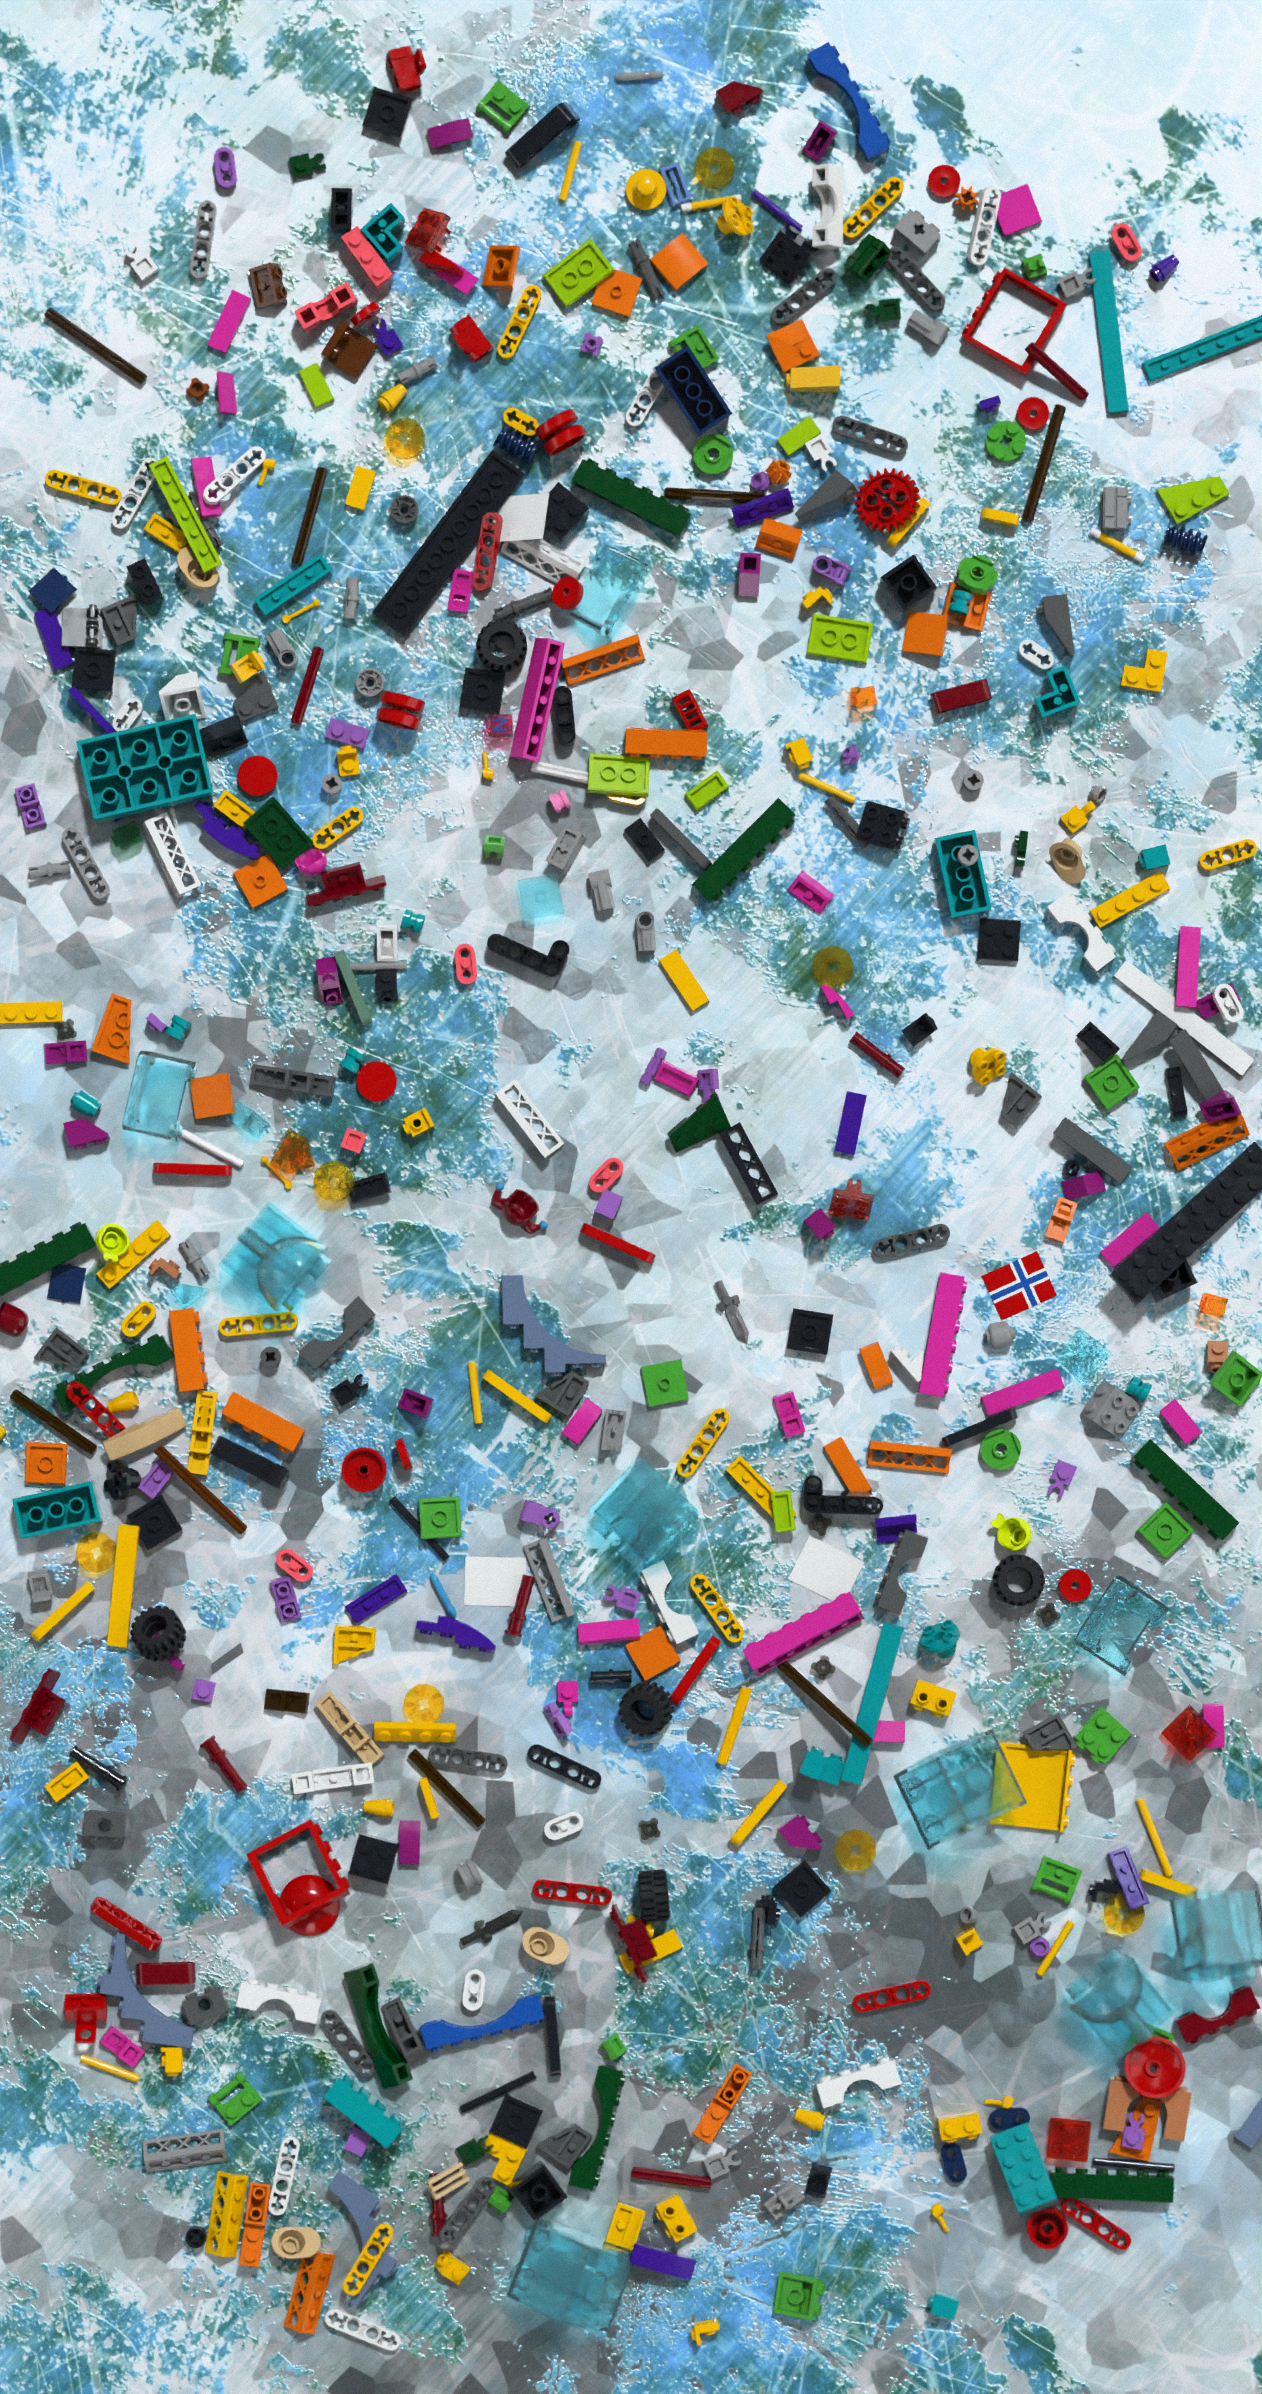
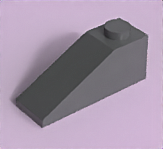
(828, 498)
(1057, 616)
(1154, 1033)
(405, 2031)

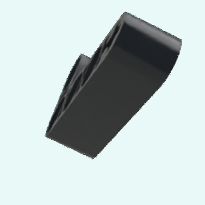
(542, 133)
(522, 959)
(250, 1462)
(842, 1496)

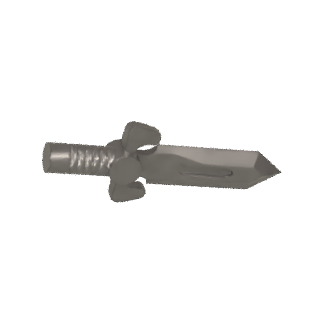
(732, 1311)

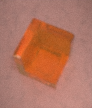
(863, 697)
(1212, 1305)

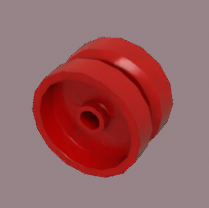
(560, 432)
(400, 707)
(376, 1469)

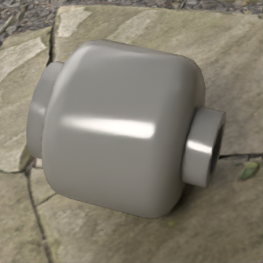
(1000, 1335)

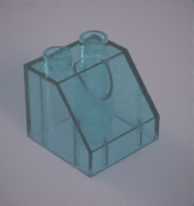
(642, 1513)
(959, 1789)
(570, 2276)

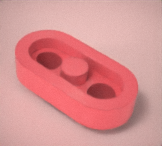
(1126, 243)
(465, 964)
(606, 1175)
(294, 1565)

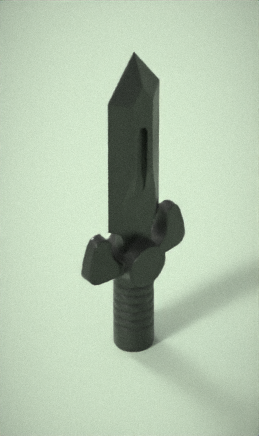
(491, 1927)

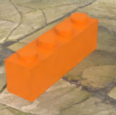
(666, 742)
(187, 1349)
(262, 1421)

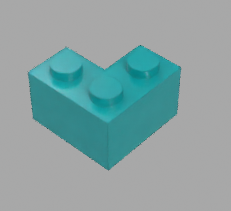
(380, 231)
(1062, 695)
(821, 1766)

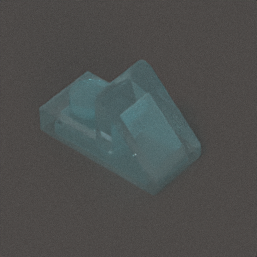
(248, 1120)

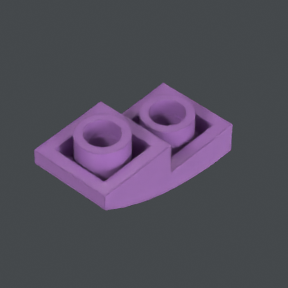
(30, 806)
(285, 1598)

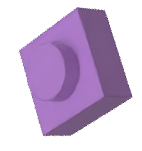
(155, 1023)
(203, 1690)

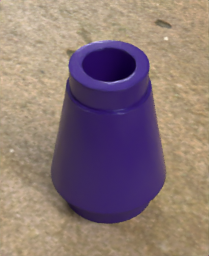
(1163, 268)

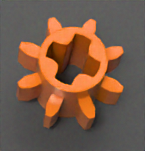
(961, 198)
(778, 472)

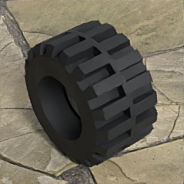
(501, 628)
(1018, 1598)
(163, 1645)
(657, 1698)
(654, 1895)

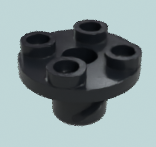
(120, 1479)

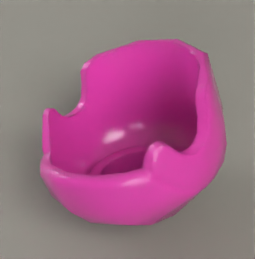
(311, 862)

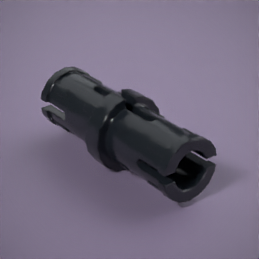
(596, 1677)

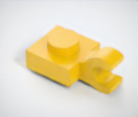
(1076, 818)

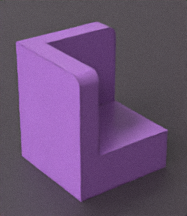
(608, 1204)
(357, 2140)

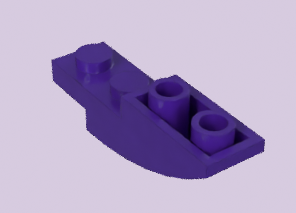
(232, 838)
(465, 1634)

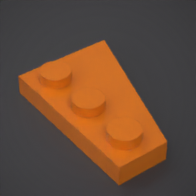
(114, 1030)
(1151, 2109)

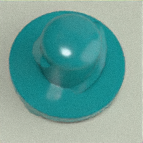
(941, 1638)

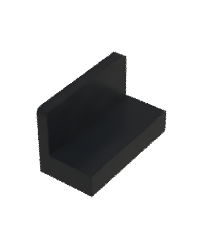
(224, 736)

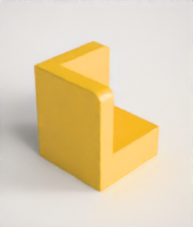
(969, 1940)

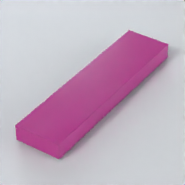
(1188, 967)
(1023, 1392)

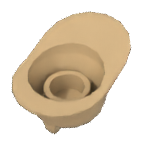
(193, 572)
(1067, 860)
(545, 1946)
(296, 2242)

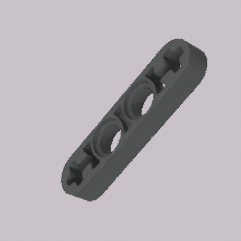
(918, 277)
(805, 298)
(871, 431)
(680, 839)
(911, 1242)
(468, 1755)
(346, 2044)
(469, 2212)

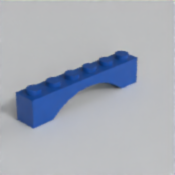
(828, 66)
(440, 2032)

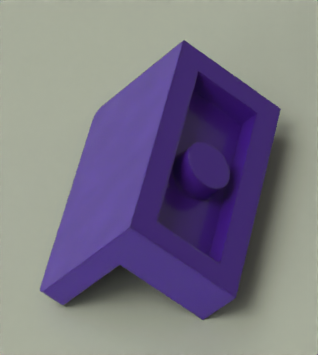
(889, 1527)

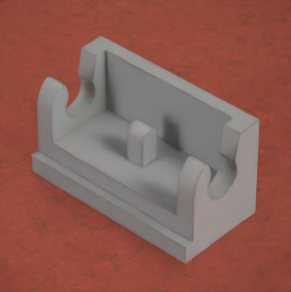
(565, 849)
(613, 1430)

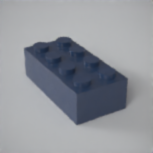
(692, 390)

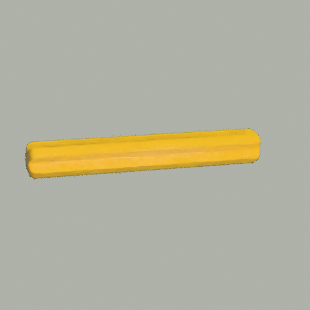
(734, 1725)

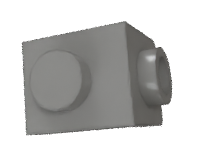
(40, 1585)

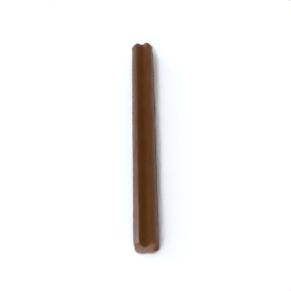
(200, 1489)

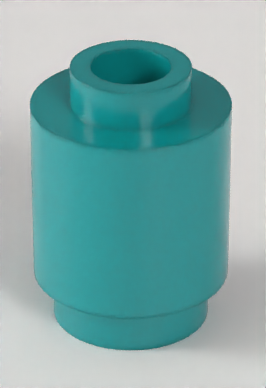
(85, 1103)

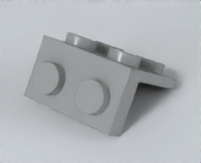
(1111, 1409)

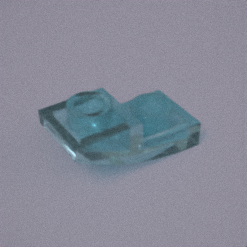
(273, 435)

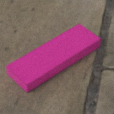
(229, 321)
(203, 475)
(1129, 1239)
(608, 1631)

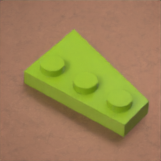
(1192, 497)

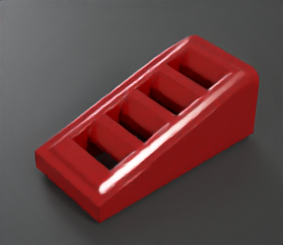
(440, 263)
(692, 701)

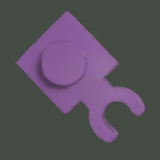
(1062, 1474)
(625, 1599)
(558, 1721)
(1134, 2135)

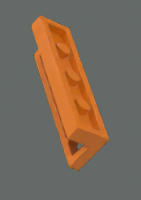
(600, 652)
(1205, 1134)
(916, 1449)
(312, 2292)

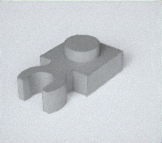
(1073, 283)
(1029, 1929)
(718, 2164)

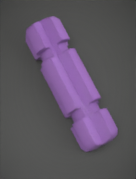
(653, 1066)

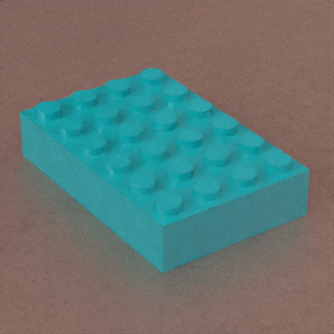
(145, 768)

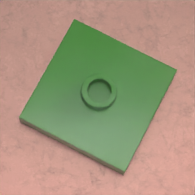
(1111, 1082)
(665, 1382)
(440, 1518)
(1165, 1530)

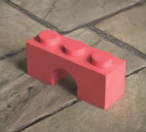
(367, 257)
(335, 303)

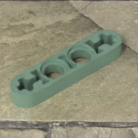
(353, 987)

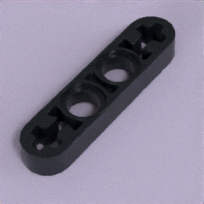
(979, 1427)
(563, 1768)
(552, 2032)

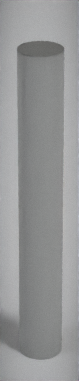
(378, 966)

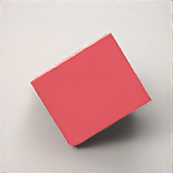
(353, 1140)

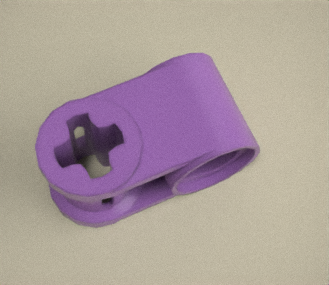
(833, 570)
(535, 1514)

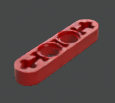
(483, 550)
(192, 1169)
(617, 1243)
(94, 1413)
(694, 1670)
(572, 1892)
(126, 1923)
(891, 1993)
(1097, 2220)

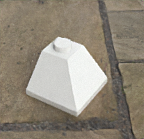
(183, 697)

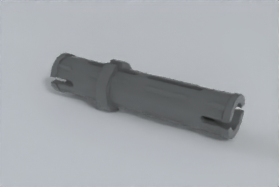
(646, 269)
(208, 526)
(524, 604)
(844, 817)
(757, 1960)

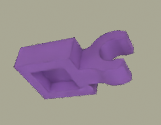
(708, 1082)

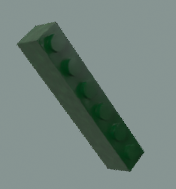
(631, 498)
(744, 850)
(45, 1257)
(1185, 1489)
(1113, 2186)

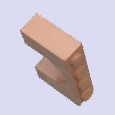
(1120, 2096)

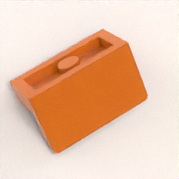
(779, 538)

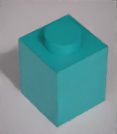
(1154, 857)
(943, 2305)

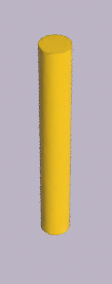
(570, 170)
(826, 787)
(475, 1392)
(1055, 1948)
(109, 2068)

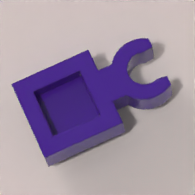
(388, 340)

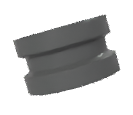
(406, 502)

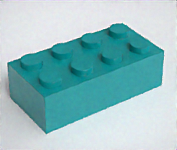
(963, 885)
(57, 1509)
(364, 2110)
(1023, 2169)

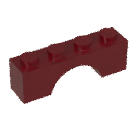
(1241, 2003)

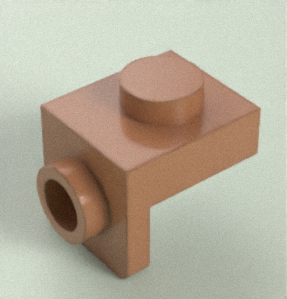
(170, 1267)
(1216, 1354)

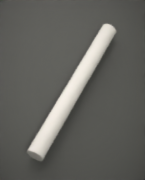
(212, 1148)

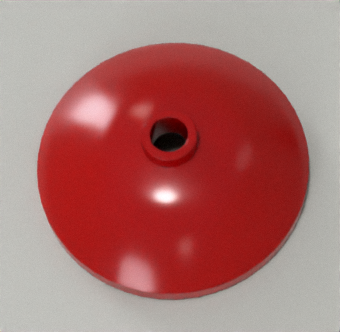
(307, 1890)
(1168, 2063)

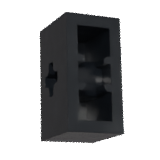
(341, 210)
(145, 582)

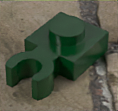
(303, 164)
(887, 310)
(1021, 843)
(473, 2150)

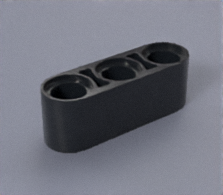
(561, 706)

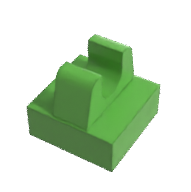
(1034, 266)
(494, 844)
(613, 2046)
(500, 2199)

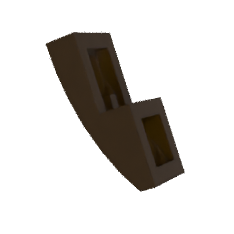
(286, 1700)

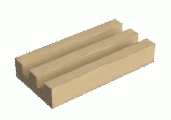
(461, 2172)

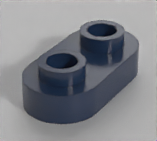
(1009, 2117)
(953, 2162)

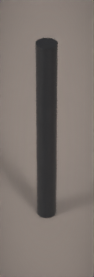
(416, 1525)
(498, 2091)
(1133, 2164)

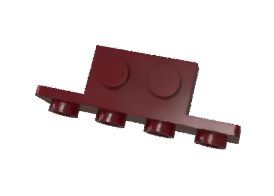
(344, 882)
(41, 1710)
(637, 1941)

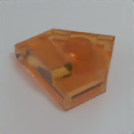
(292, 1153)

